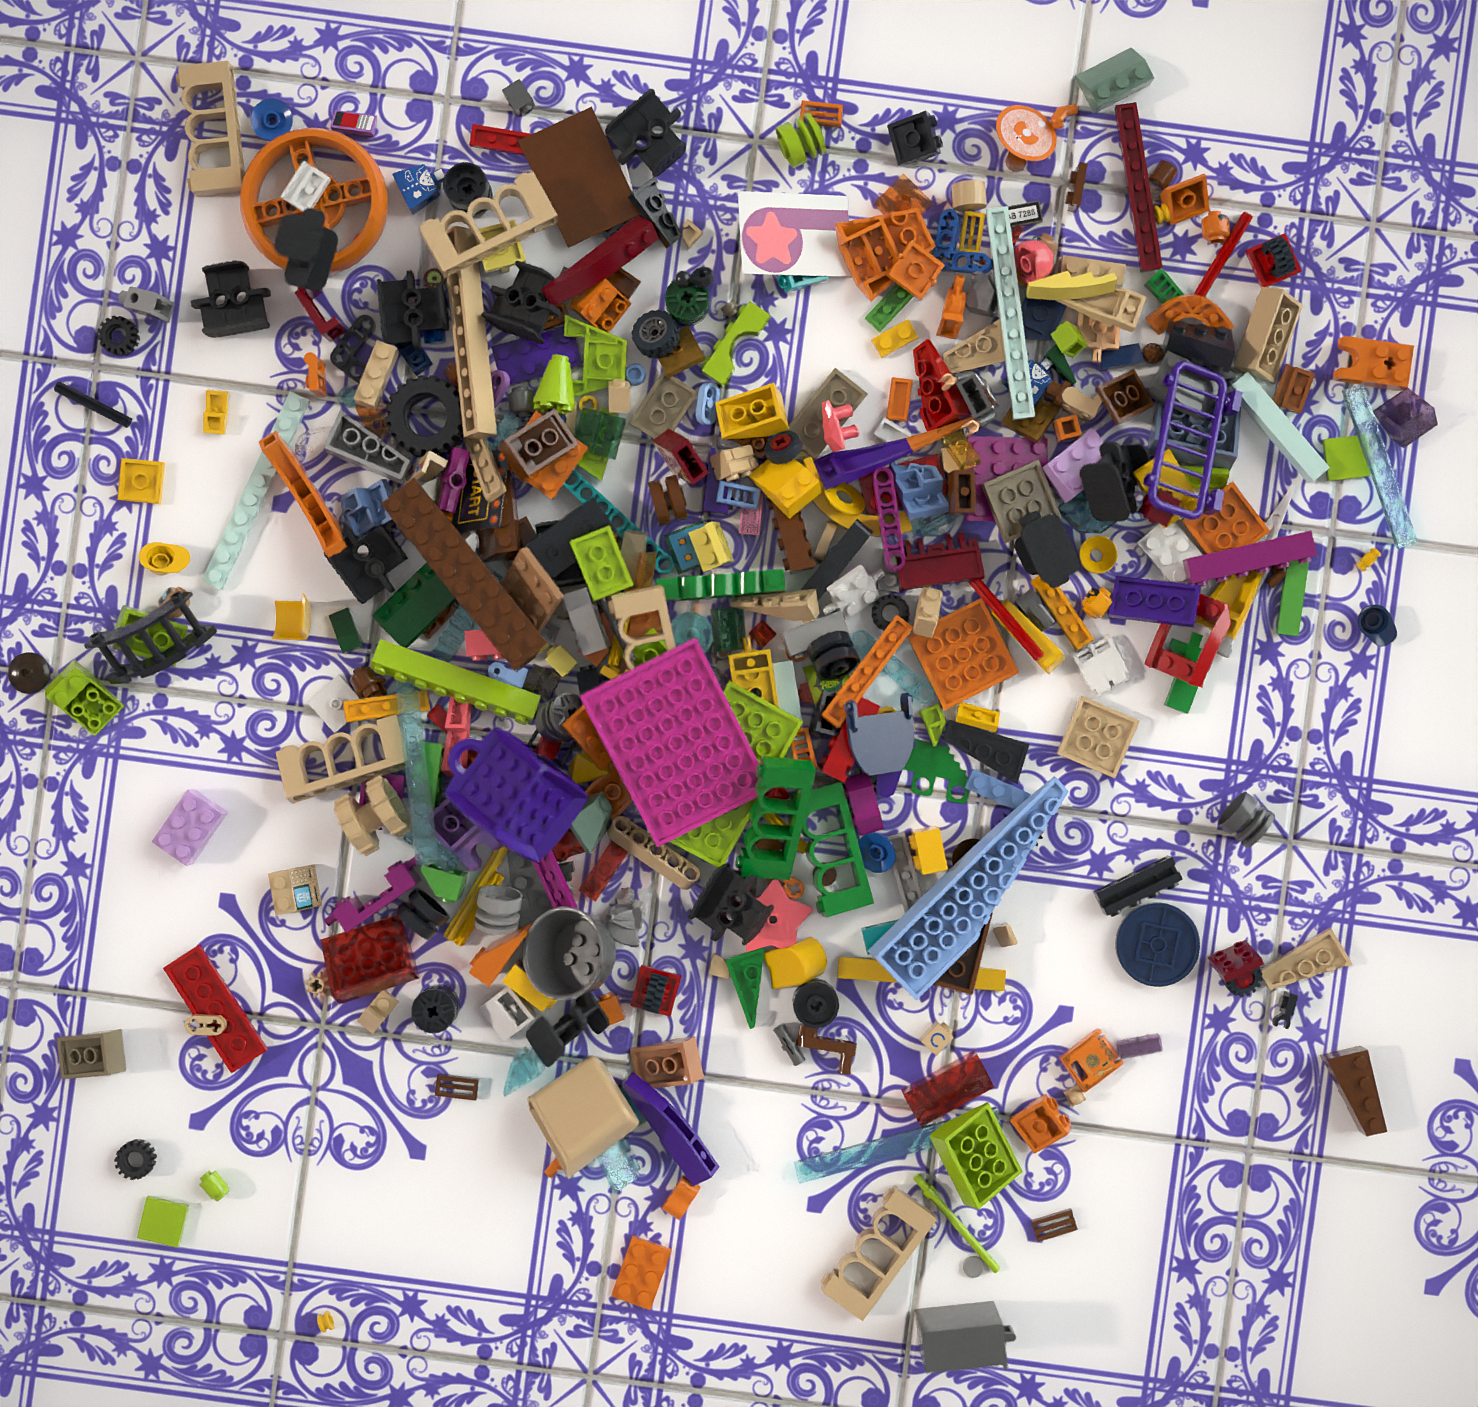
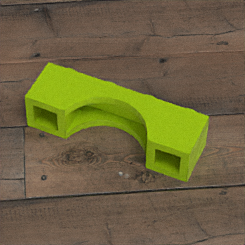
(750, 322)

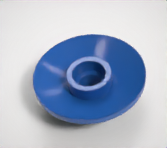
(265, 112)
(872, 859)

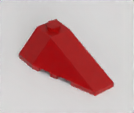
(938, 406)

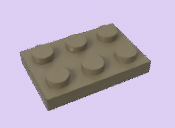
(663, 406)

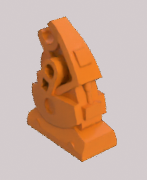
(953, 310)

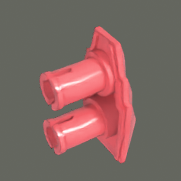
(833, 433)

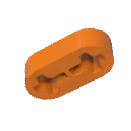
(792, 881)

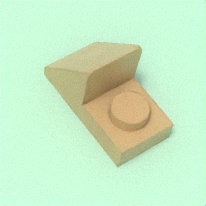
(378, 1011)

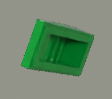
(1161, 274)

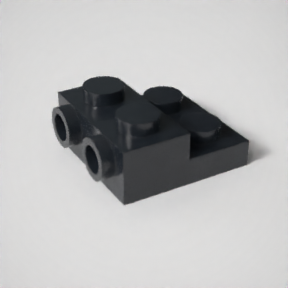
(915, 138)

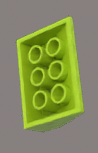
(976, 1155)

